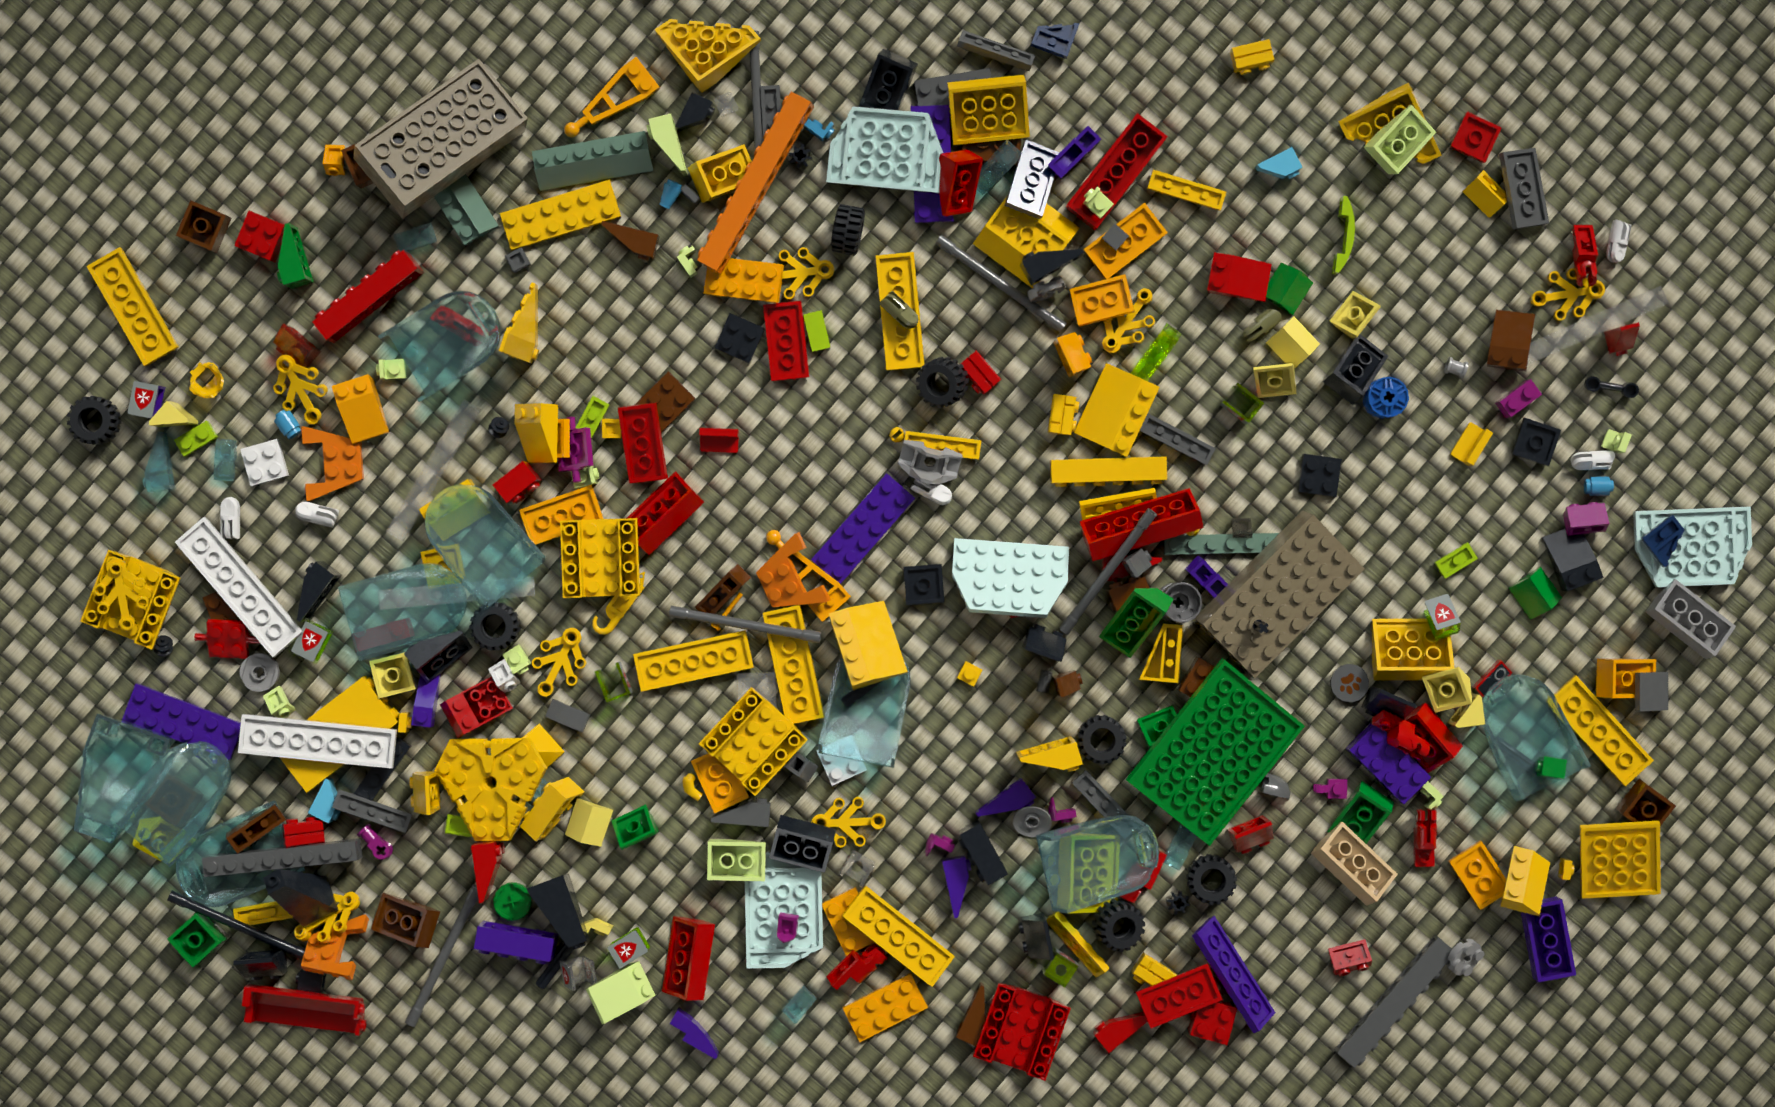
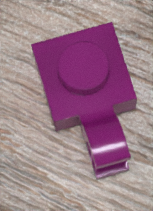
(1334, 788)

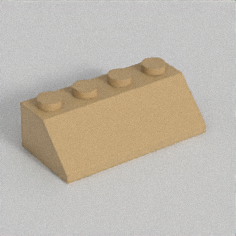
(1354, 864)

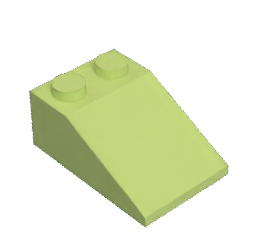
(665, 135)
(1400, 140)
(736, 860)
(620, 992)

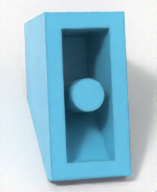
(1281, 165)
(323, 802)

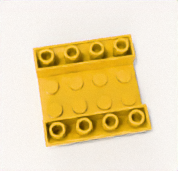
(1014, 234)
(600, 557)
(158, 589)
(753, 740)

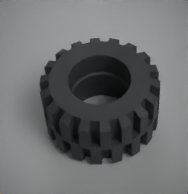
(847, 229)
(930, 390)
(78, 420)
(478, 626)
(1113, 751)
(1226, 886)
(1130, 931)

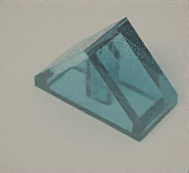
(798, 1004)

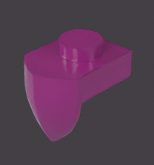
(1064, 815)
(943, 842)
(787, 927)

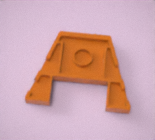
(341, 462)
(782, 580)
(325, 957)

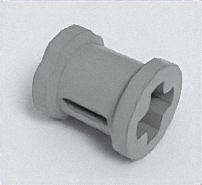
(1456, 367)

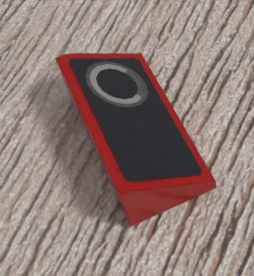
(1494, 673)

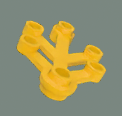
(802, 272)
(1571, 294)
(1126, 324)
(298, 385)
(121, 591)
(560, 658)
(844, 821)
(343, 907)

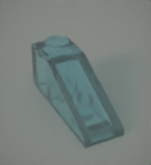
(997, 166)
(159, 467)

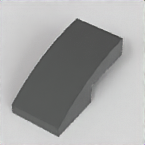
(567, 715)

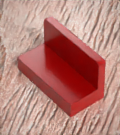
(719, 440)

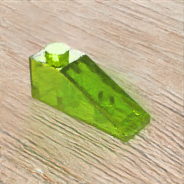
(1156, 352)

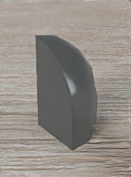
(1275, 786)

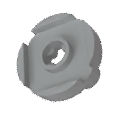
(1044, 291)
(253, 663)
(1465, 957)

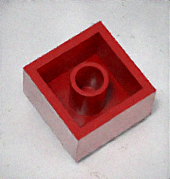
(261, 236)
(517, 483)
(1213, 1022)

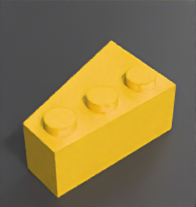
(1165, 656)
(549, 807)

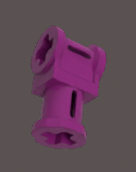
(375, 842)

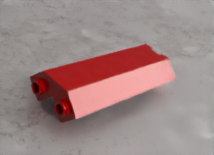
(304, 1009)

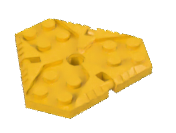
(468, 772)

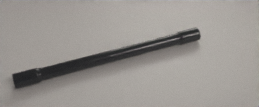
(185, 902)

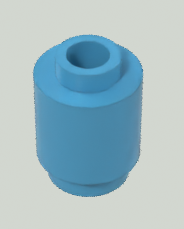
(287, 424)
(1598, 486)

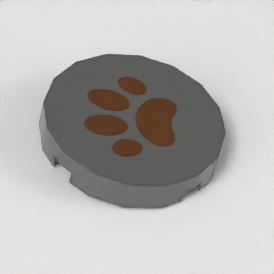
(1349, 683)

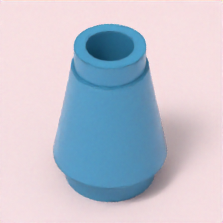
(670, 193)

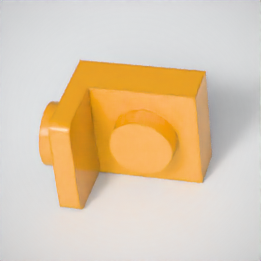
(334, 160)

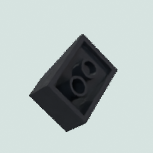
(888, 81)
(1045, 263)
(1355, 369)
(1572, 559)
(315, 588)
(1045, 643)
(436, 654)
(1380, 700)
(1037, 936)
(261, 964)

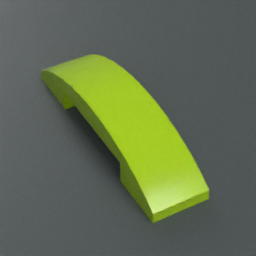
(1345, 211)

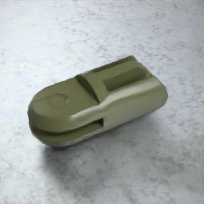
(899, 310)
(1262, 324)

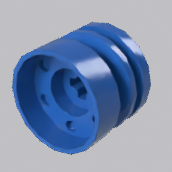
(1374, 398)

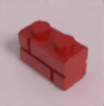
(980, 373)
(303, 832)

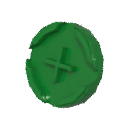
(512, 901)

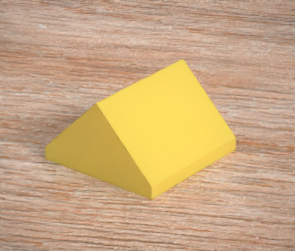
(1354, 314)
(1293, 342)
(1275, 380)
(172, 415)
(392, 675)
(1448, 689)
(1469, 714)
(588, 822)

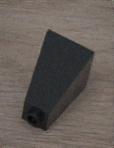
(302, 895)
(561, 908)

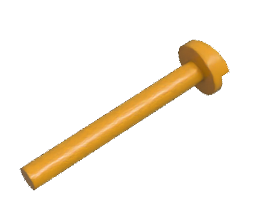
(727, 611)

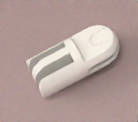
(1618, 241)
(1593, 460)
(937, 492)
(317, 514)
(230, 518)

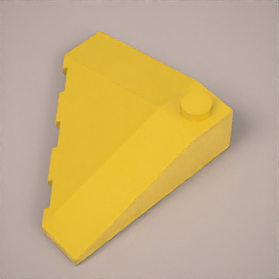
(706, 51)
(1374, 116)
(522, 338)

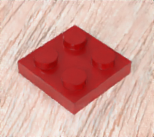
(1475, 137)

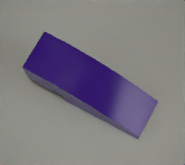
(1074, 152)
(1206, 576)
(695, 1033)

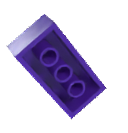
(1388, 764)
(516, 941)
(1549, 941)

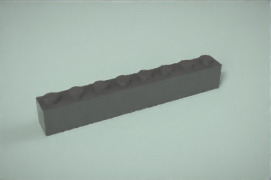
(281, 857)
(1394, 1002)

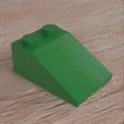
(293, 263)
(1364, 812)

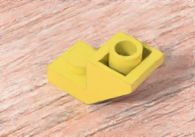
(601, 927)

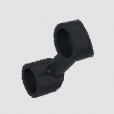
(1627, 389)

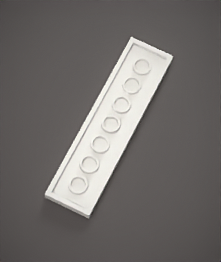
(239, 587)
(317, 741)

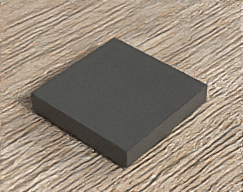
(1651, 691)

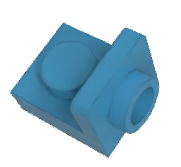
(816, 129)

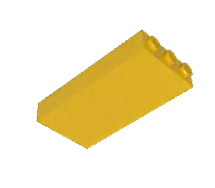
(354, 706)

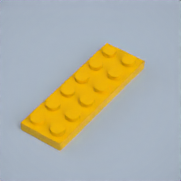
(560, 215)
(132, 306)
(901, 345)
(693, 660)
(794, 667)
(1601, 731)
(898, 936)

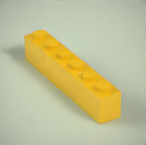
(1108, 470)

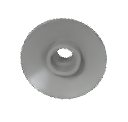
(1031, 821)

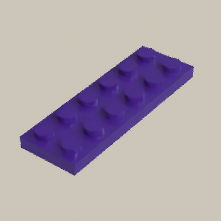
(927, 204)
(863, 528)
(181, 719)
(1233, 974)

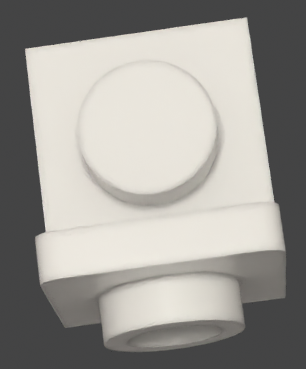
(503, 676)

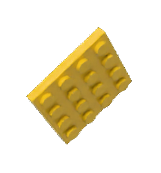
(1620, 859)

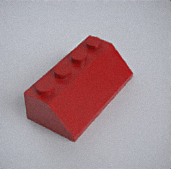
(665, 511)
(688, 958)

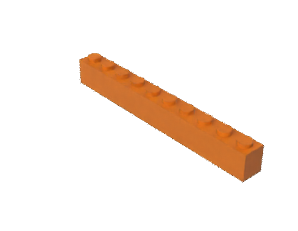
(755, 183)

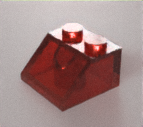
(293, 343)

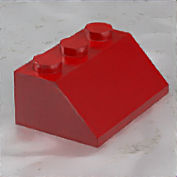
(1442, 742)

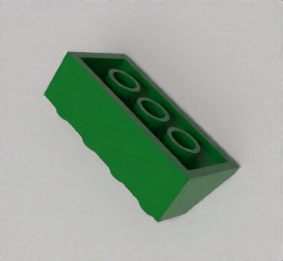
(1136, 619)

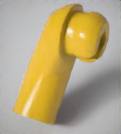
(688, 785)

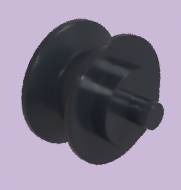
(498, 427)
(163, 645)

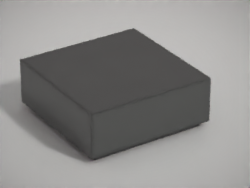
(690, 195)
(1115, 237)
(517, 260)

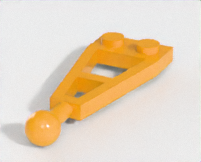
(640, 79)
(837, 593)

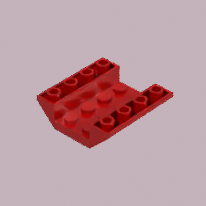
(1022, 1030)

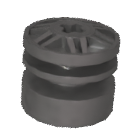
(1189, 602)

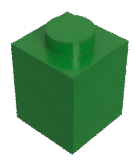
(1551, 767)

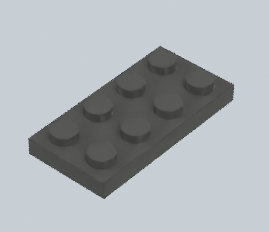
(935, 90)
(1524, 188)

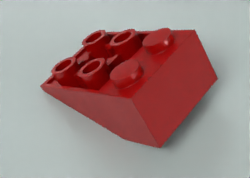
(475, 706)

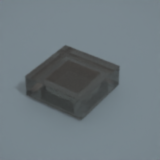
(1241, 528)

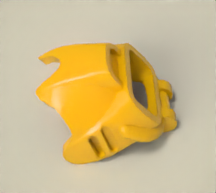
(212, 387)

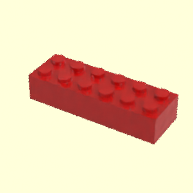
(1118, 168)
(367, 296)
(1175, 516)

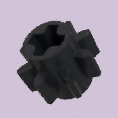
(804, 160)
(1174, 897)

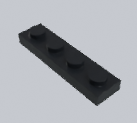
(378, 776)

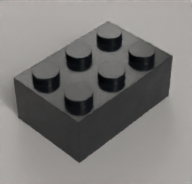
(802, 843)
(982, 853)

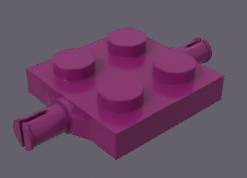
(580, 451)

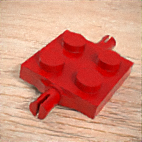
(227, 638)

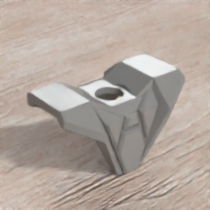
(944, 469)

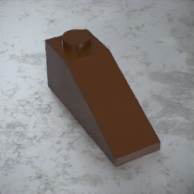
(638, 241)
(723, 590)
(1067, 683)
(254, 828)
(973, 1019)

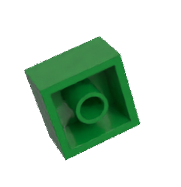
(196, 939)

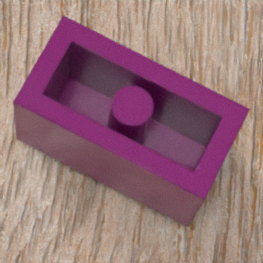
(1518, 398)
(1586, 518)

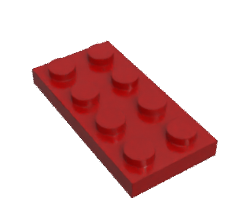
(786, 341)
(642, 442)
(1179, 995)

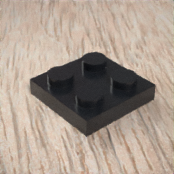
(739, 338)
(1536, 441)
(1319, 475)
(923, 584)

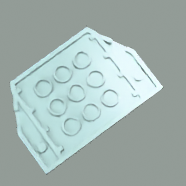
(886, 151)
(1708, 550)
(1009, 576)
(789, 891)

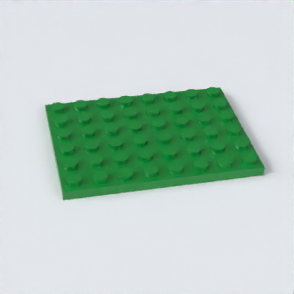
(1215, 752)

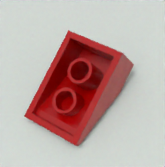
(958, 181)
(1239, 277)
(1251, 833)
(486, 861)

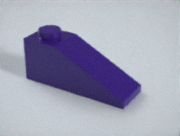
(426, 702)
(1012, 798)
(957, 876)

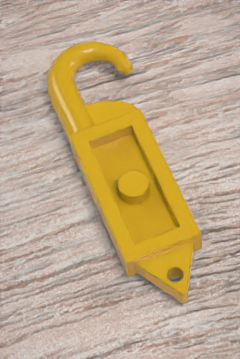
(617, 609)

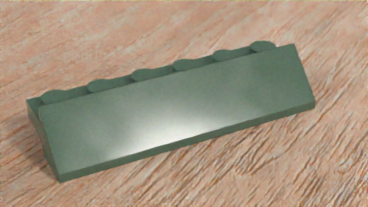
(592, 161)
(466, 210)

